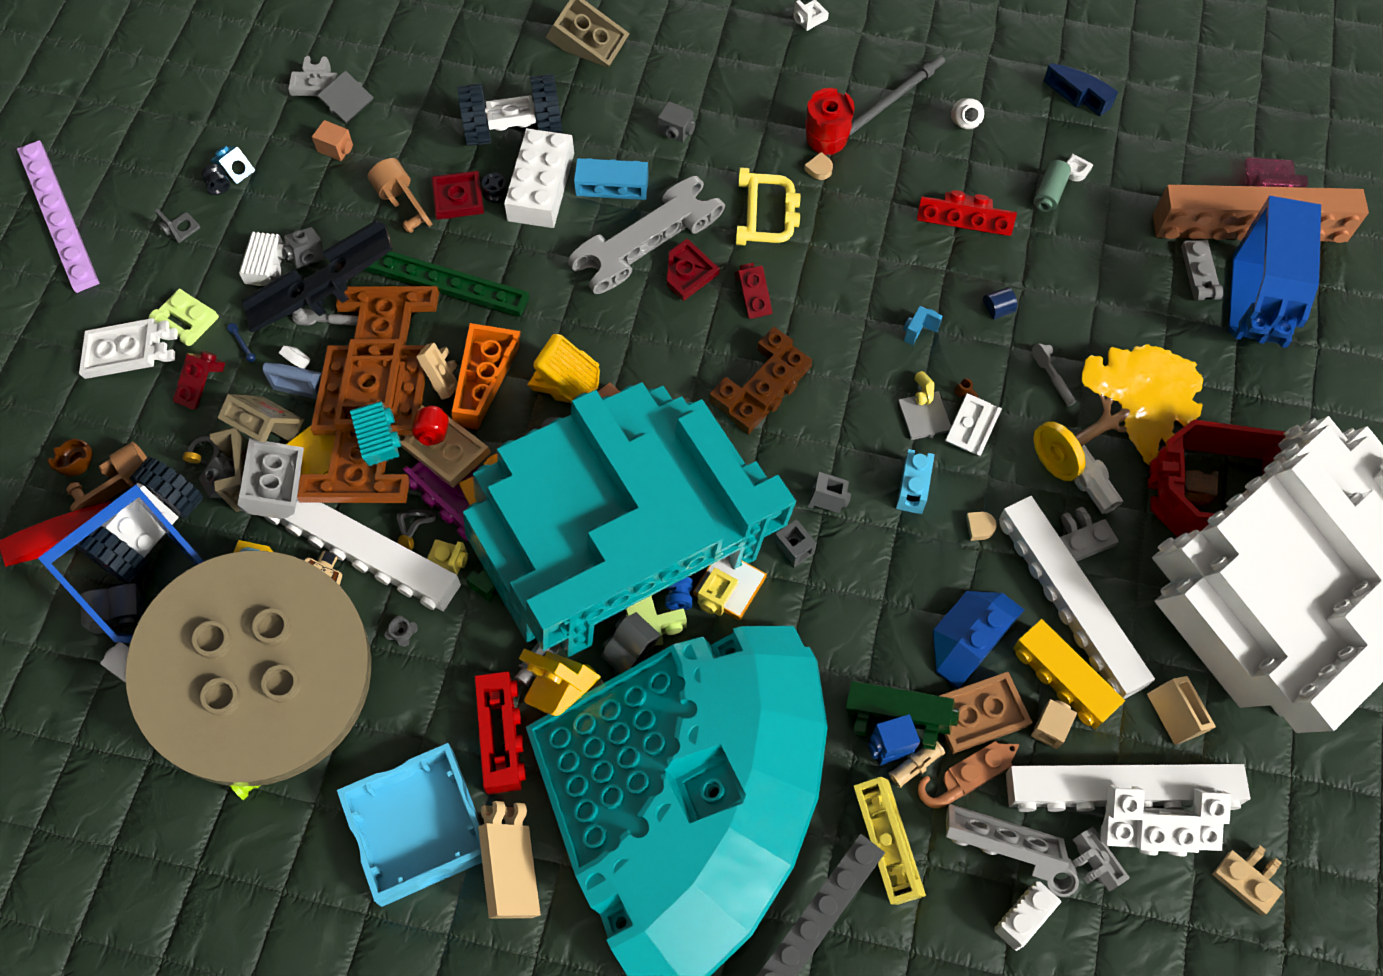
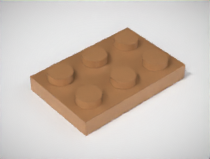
(986, 712)

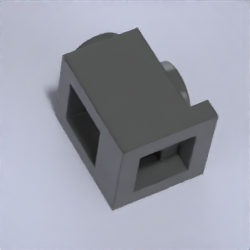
(829, 493)
(796, 533)

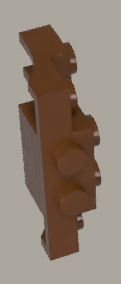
(767, 387)

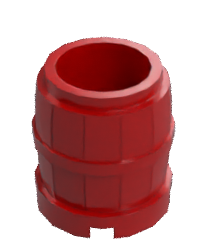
(829, 120)

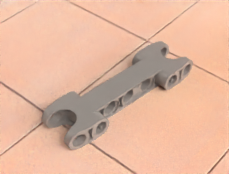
(615, 255)

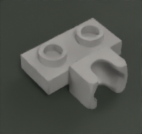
(313, 79)

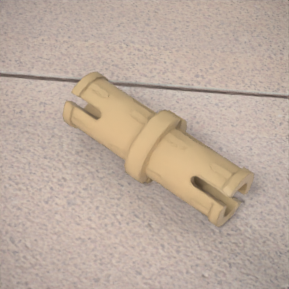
(915, 764)

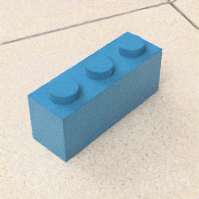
(611, 179)

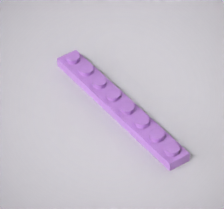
(58, 217)

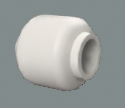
(974, 115)

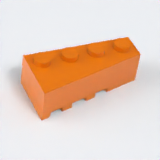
(482, 370)

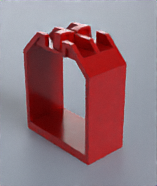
(1168, 467)

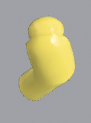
(927, 386)

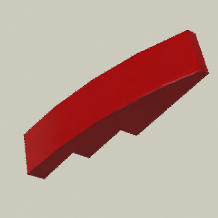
(39, 538)

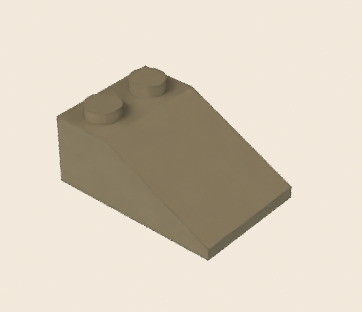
(587, 33)

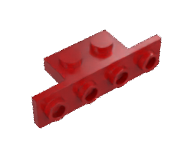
(967, 212)

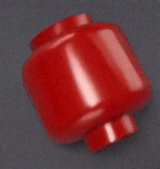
(430, 425)

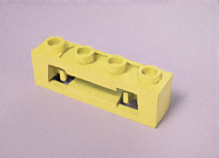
(888, 834)

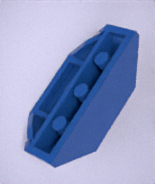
(971, 633)

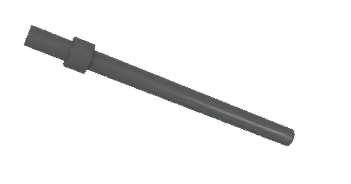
(924, 72)

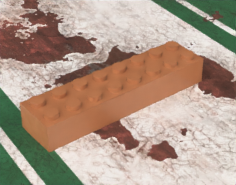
(1230, 210)

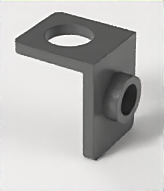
(172, 227)

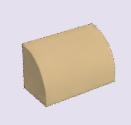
(1181, 710)

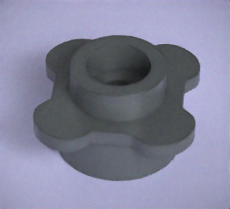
(398, 623)

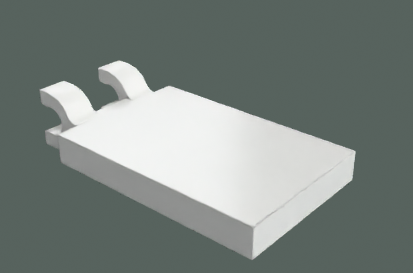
(125, 347)

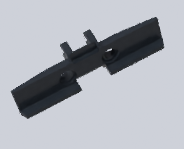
(346, 261)

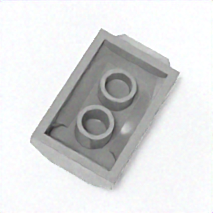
(270, 479)

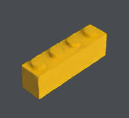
(1068, 674)

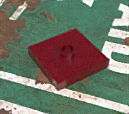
(457, 195)

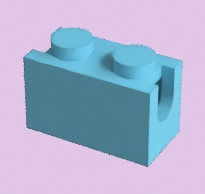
(915, 481)

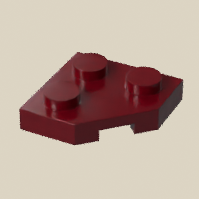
(689, 270)

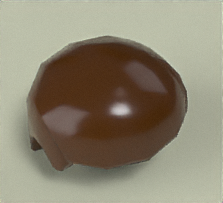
(71, 458)

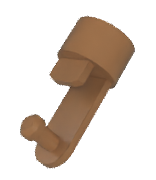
(391, 180)
(122, 462)

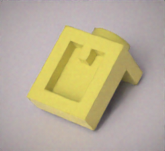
(448, 555)
(716, 592)

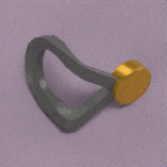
(191, 457)
(406, 538)

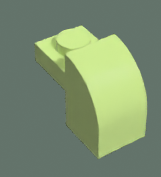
(669, 622)

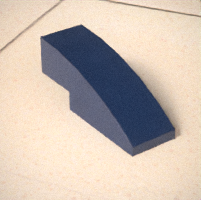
(1080, 88)

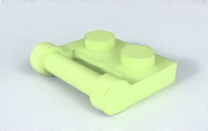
(188, 311)

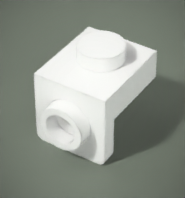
(809, 14)

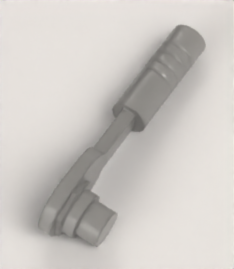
(309, 317)
(1042, 356)

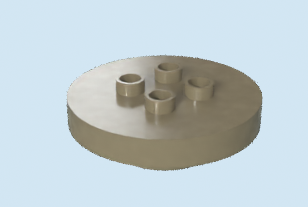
(248, 668)

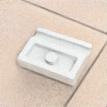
(973, 424)

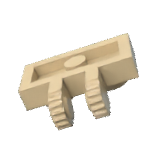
(438, 370)
(1249, 883)

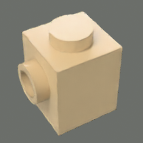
(1054, 723)

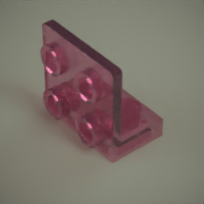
(1273, 173)

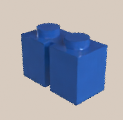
(893, 740)

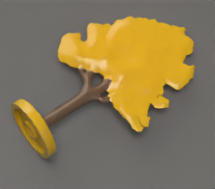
(1153, 394)

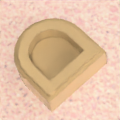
(819, 167)
(980, 525)

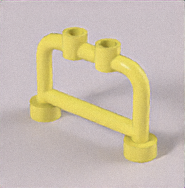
(792, 201)

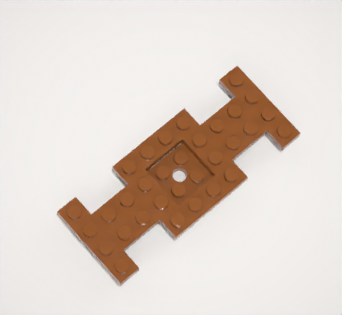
(374, 355)

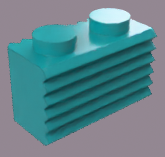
(375, 433)

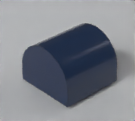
(1000, 302)

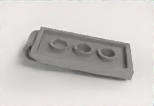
(1015, 841)

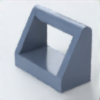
(293, 379)

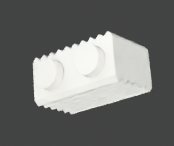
(262, 259)
(1027, 915)

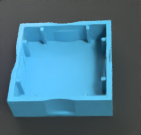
(413, 824)

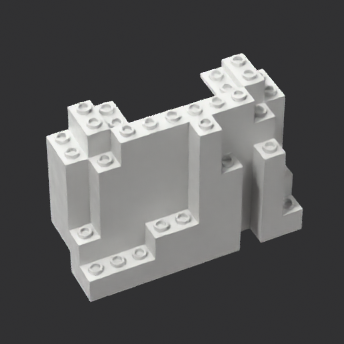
(1290, 580)

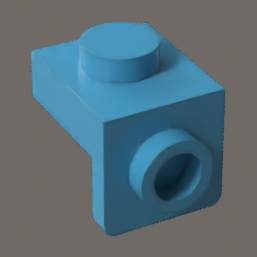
(923, 318)

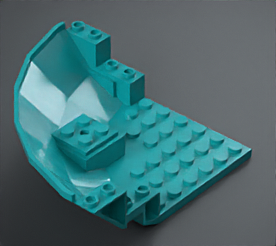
(635, 783)

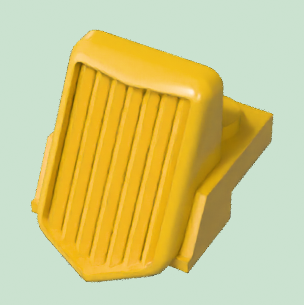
(564, 370)
(557, 681)

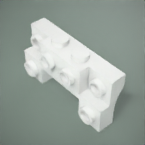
(1165, 829)

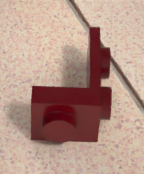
(754, 290)
(194, 377)

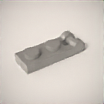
(1201, 270)

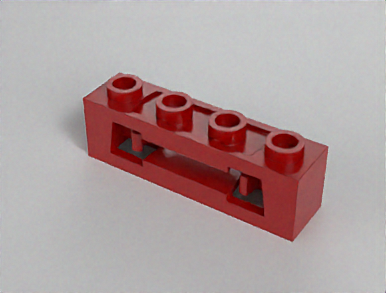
(504, 778)

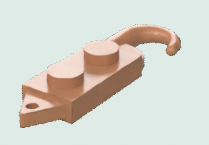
(970, 773)

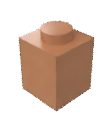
(332, 140)

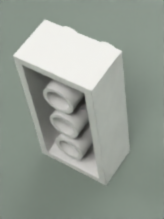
(539, 178)

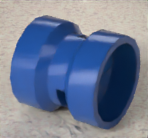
(679, 595)

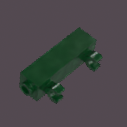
(883, 703)

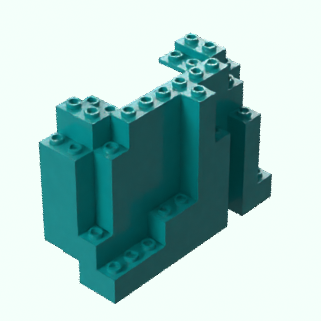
(615, 510)

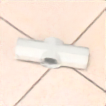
(1097, 484)

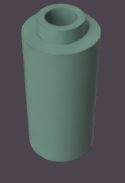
(1052, 185)

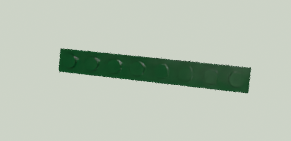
(451, 283)

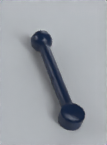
(233, 329)

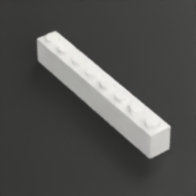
(372, 553)
(1075, 598)
(1088, 785)

